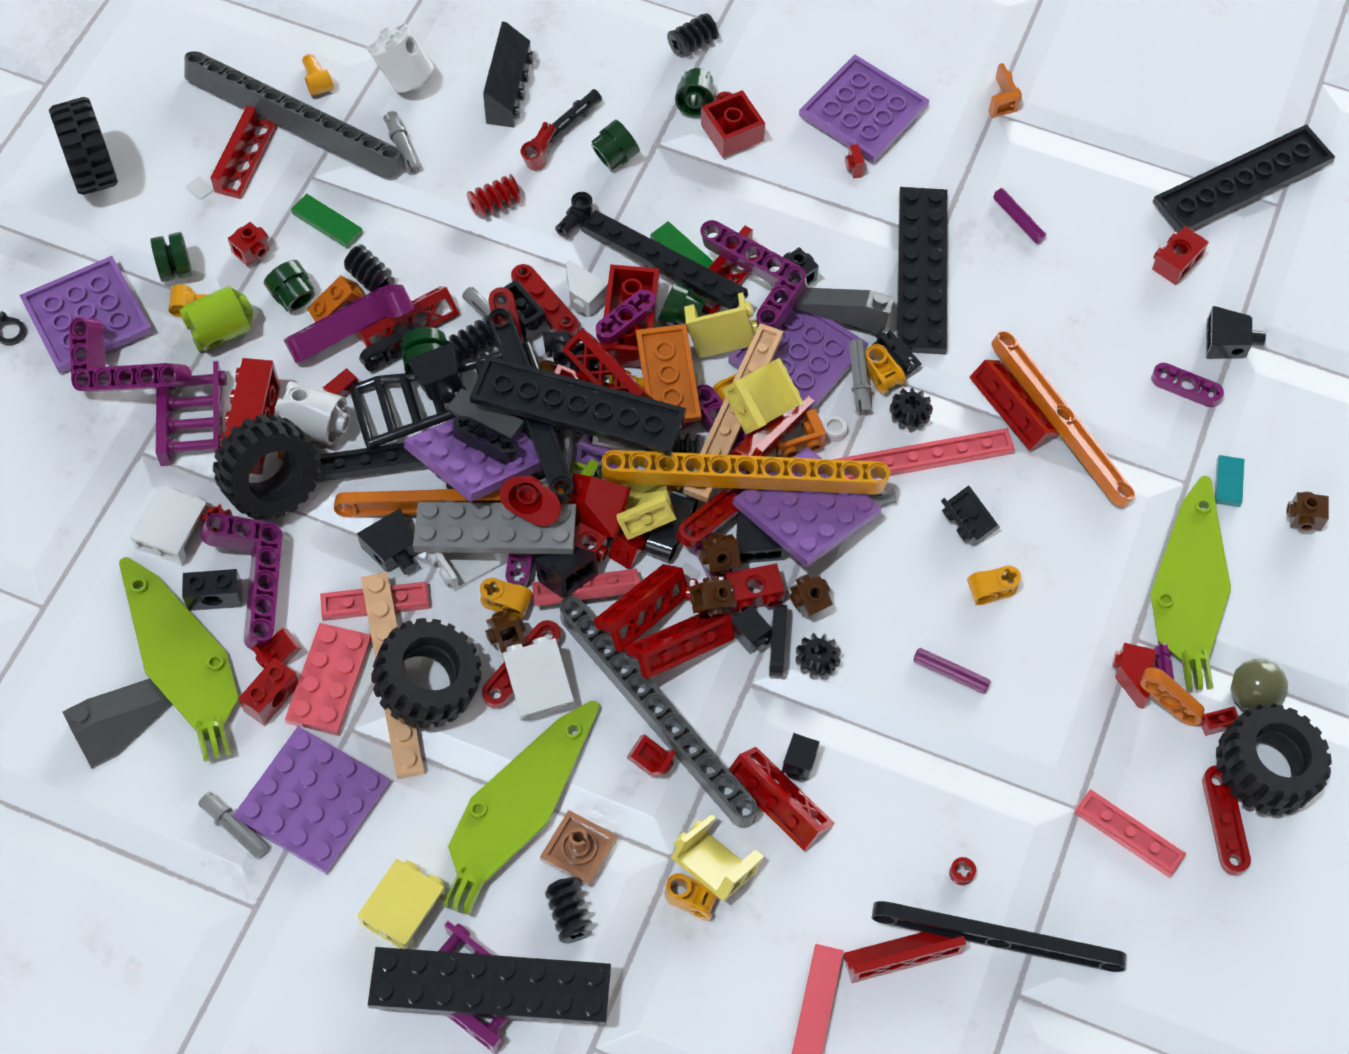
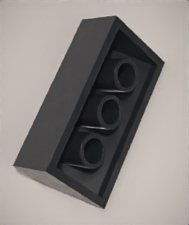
(507, 77)

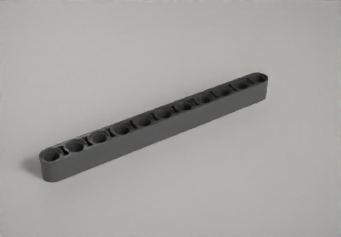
(292, 114)
(659, 721)

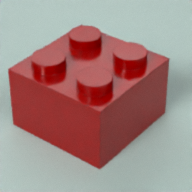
(732, 123)

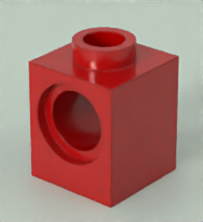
(587, 536)

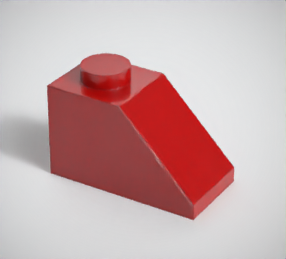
(1130, 667)

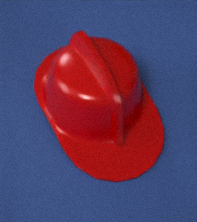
(530, 500)

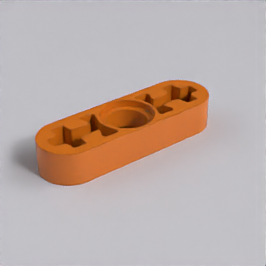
(1162, 687)

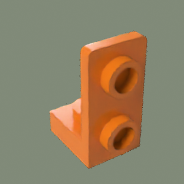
(1009, 100)
(334, 297)
(814, 437)

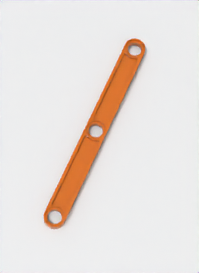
(1071, 428)
(385, 502)

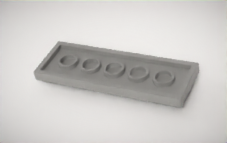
(490, 529)

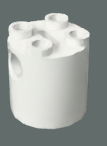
(401, 58)
(315, 412)

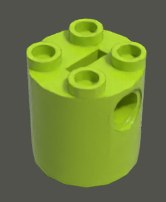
(217, 317)

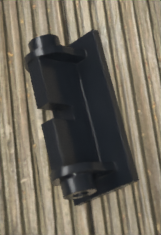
(898, 351)

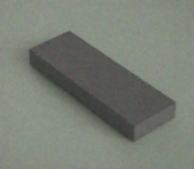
(495, 419)

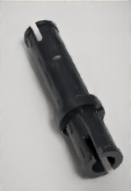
(590, 100)

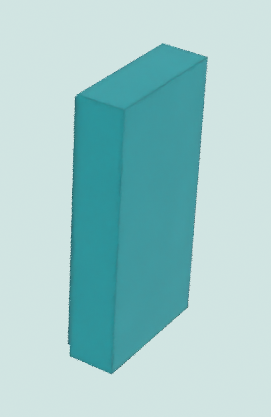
(1229, 480)

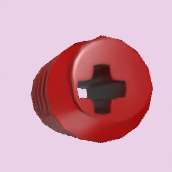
(494, 195)

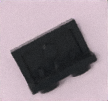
(971, 516)

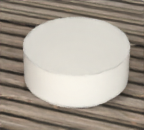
(835, 428)

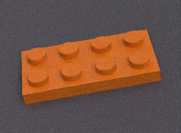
(669, 368)

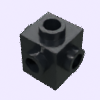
(806, 261)

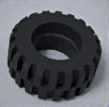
(83, 145)
(251, 443)
(437, 643)
(1298, 743)

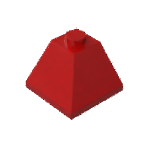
(599, 503)

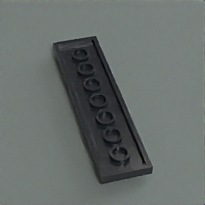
(1243, 179)
(922, 270)
(578, 405)
(490, 986)

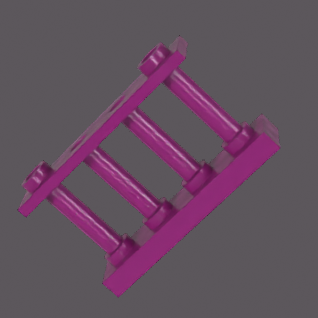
(167, 425)
(485, 1034)

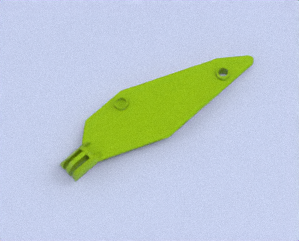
(1192, 585)
(180, 656)
(514, 806)

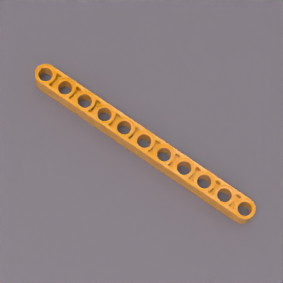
(756, 465)

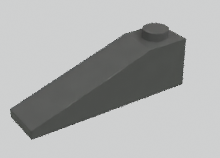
(850, 306)
(113, 719)

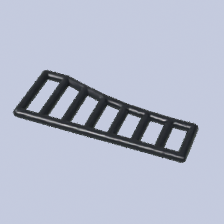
(405, 379)

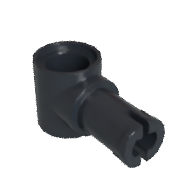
(577, 213)
(553, 345)

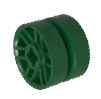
(171, 256)
(419, 342)

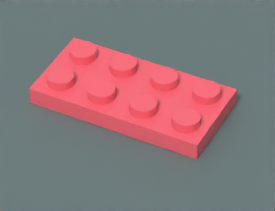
(328, 679)

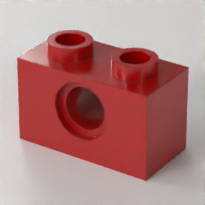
(1179, 255)
(764, 578)
(268, 691)

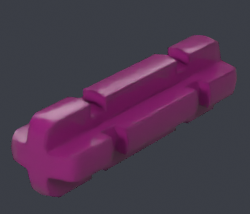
(1162, 661)

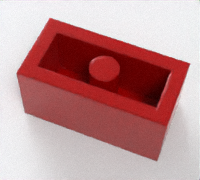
(341, 383)
(1218, 720)

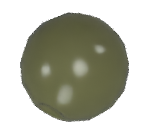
(1258, 683)

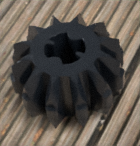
(911, 409)
(809, 660)

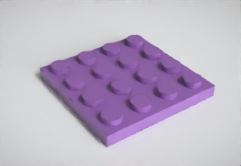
(864, 107)
(90, 292)
(812, 351)
(465, 467)
(807, 521)
(312, 799)

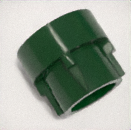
(694, 91)
(614, 145)
(290, 285)
(673, 308)

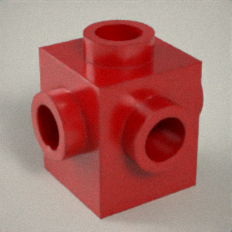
(249, 243)

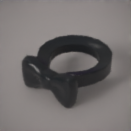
(4, 319)

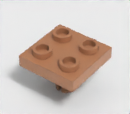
(578, 848)

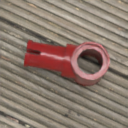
(538, 146)

